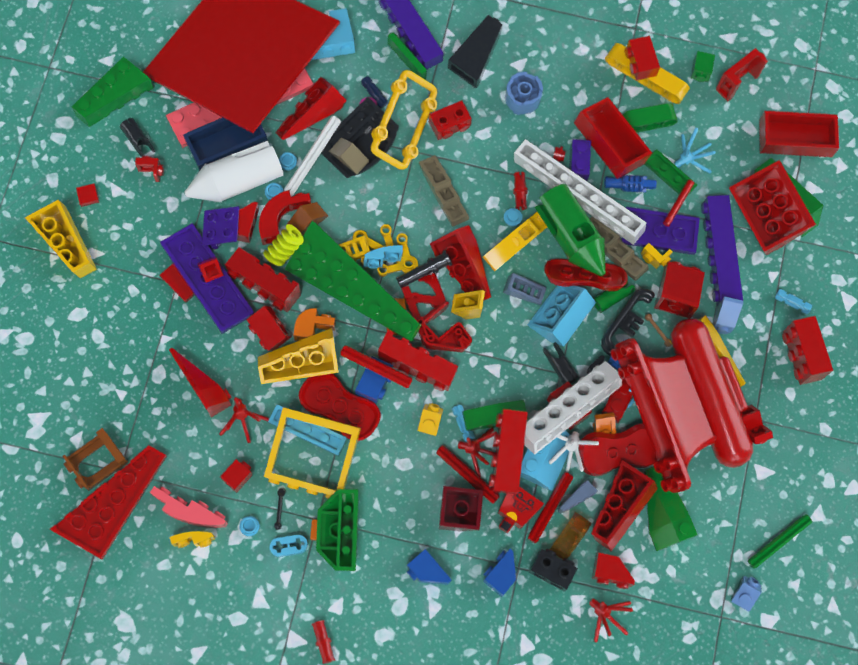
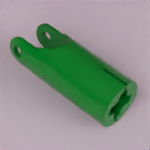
(609, 298)

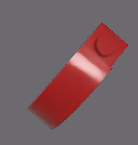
(275, 210)

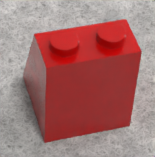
(680, 290)

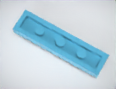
(310, 432)

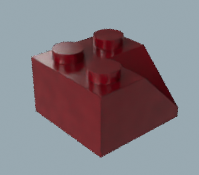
(460, 509)

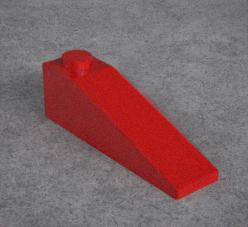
(320, 103)
(466, 259)
(207, 390)

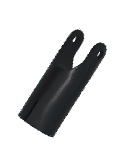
(135, 135)
(561, 365)

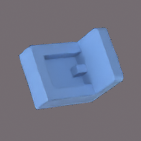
(747, 593)

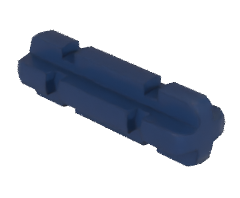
(374, 91)

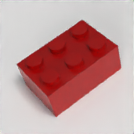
(807, 350)

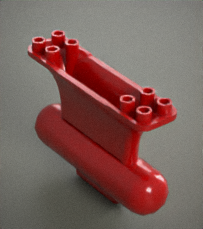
(686, 402)

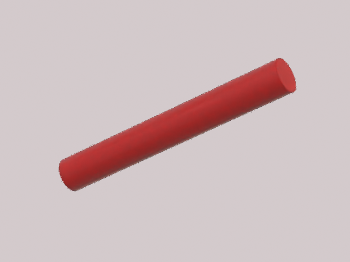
(678, 203)

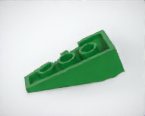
(667, 516)

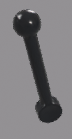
(281, 493)

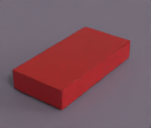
(177, 283)

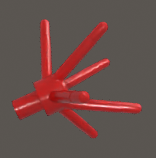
(240, 413)
(473, 448)
(604, 611)

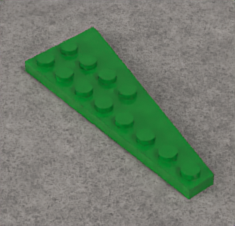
(333, 271)

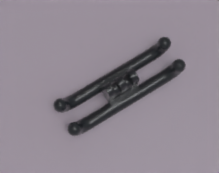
(626, 319)

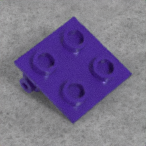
(220, 226)

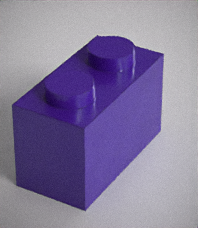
(580, 158)

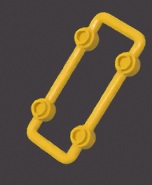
(380, 133)

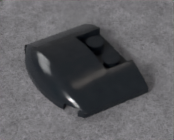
(358, 129)

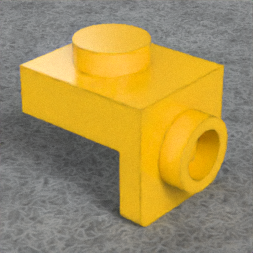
(653, 257)
(430, 419)

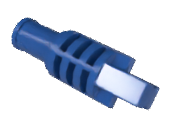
(630, 183)

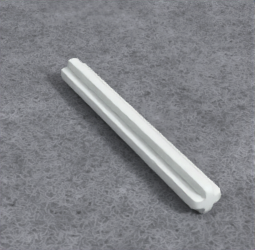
(312, 155)

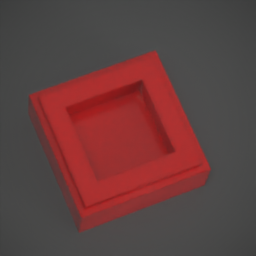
(87, 195)

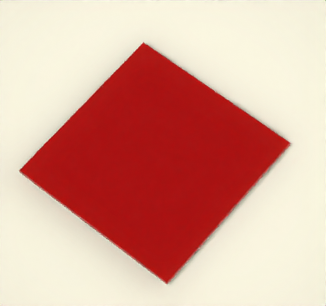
(241, 55)

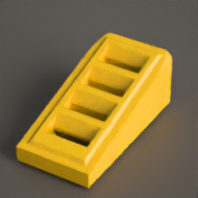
(353, 243)

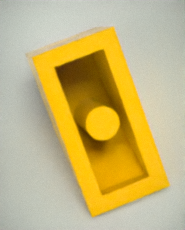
(468, 304)

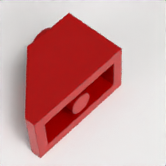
(247, 221)

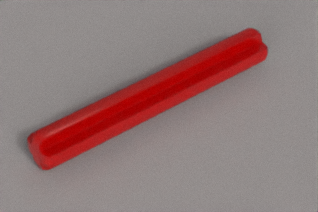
(376, 366)
(467, 473)
(550, 507)

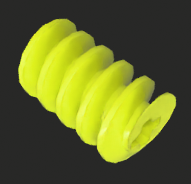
(284, 246)

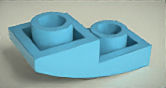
(376, 257)

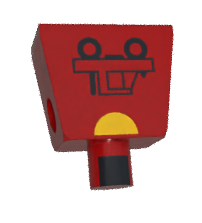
(518, 509)

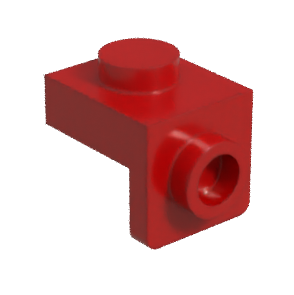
(150, 164)

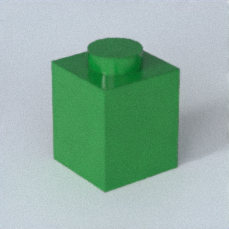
(702, 66)

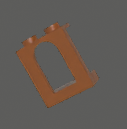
(73, 461)

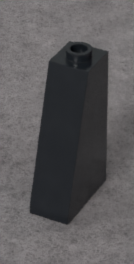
(474, 54)

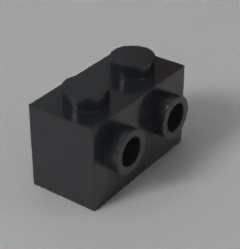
(553, 569)

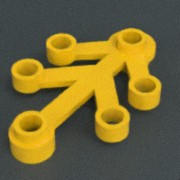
(400, 266)

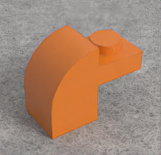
(309, 321)

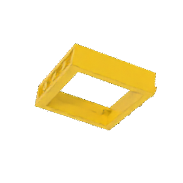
(295, 483)

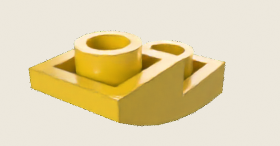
(199, 538)

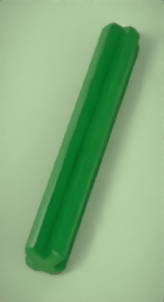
(779, 541)

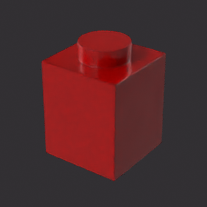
(237, 475)

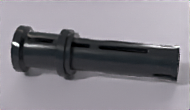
(433, 265)

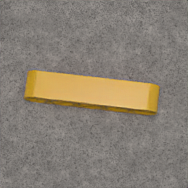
(663, 84)

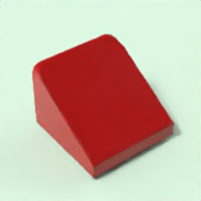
(210, 269)

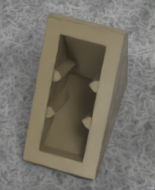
(349, 155)

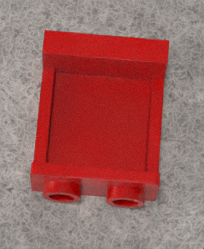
(730, 81)

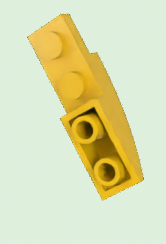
(515, 241)

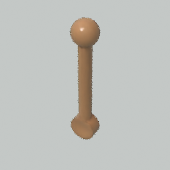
(648, 317)

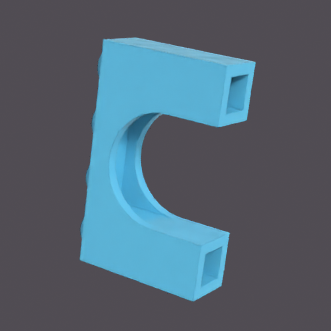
(341, 40)

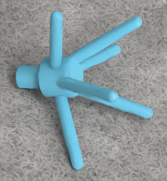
(688, 157)

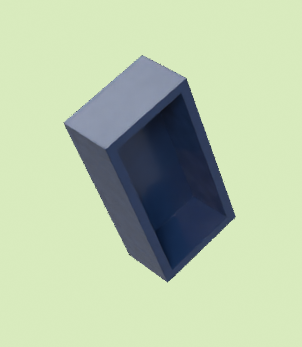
(220, 140)

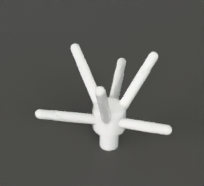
(572, 444)

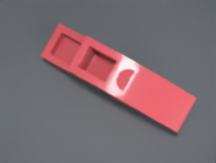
(194, 514)

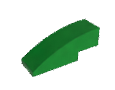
(485, 416)

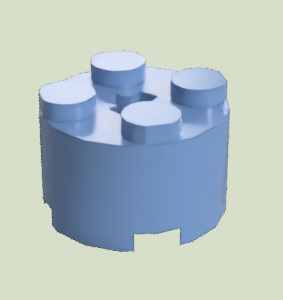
(523, 93)

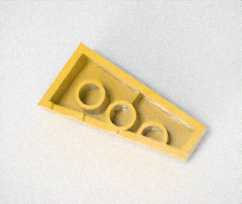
(61, 234)
(300, 359)

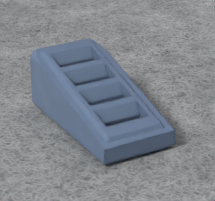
(514, 292)
(583, 493)

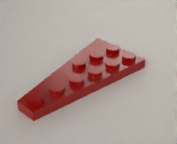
(107, 509)

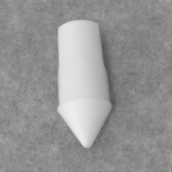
(235, 174)

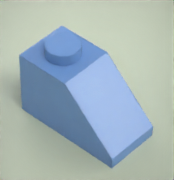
(727, 315)

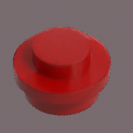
(559, 154)

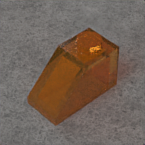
(571, 536)

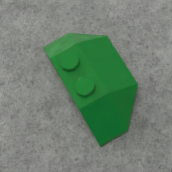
(339, 530)

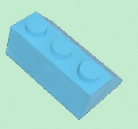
(562, 313)
(537, 467)

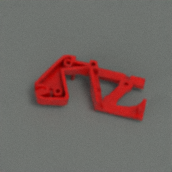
(454, 339)

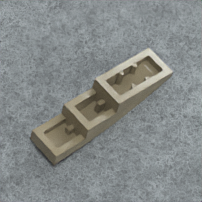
(443, 190)
(619, 252)

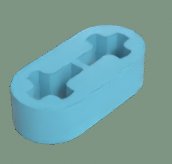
(287, 541)

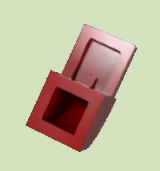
(757, 431)

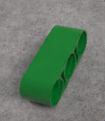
(651, 117)

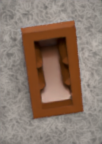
(307, 214)

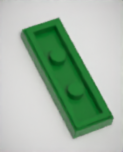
(406, 55)
(668, 172)

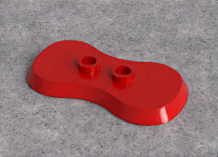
(567, 274)
(329, 398)
(630, 446)

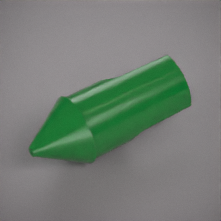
(573, 229)

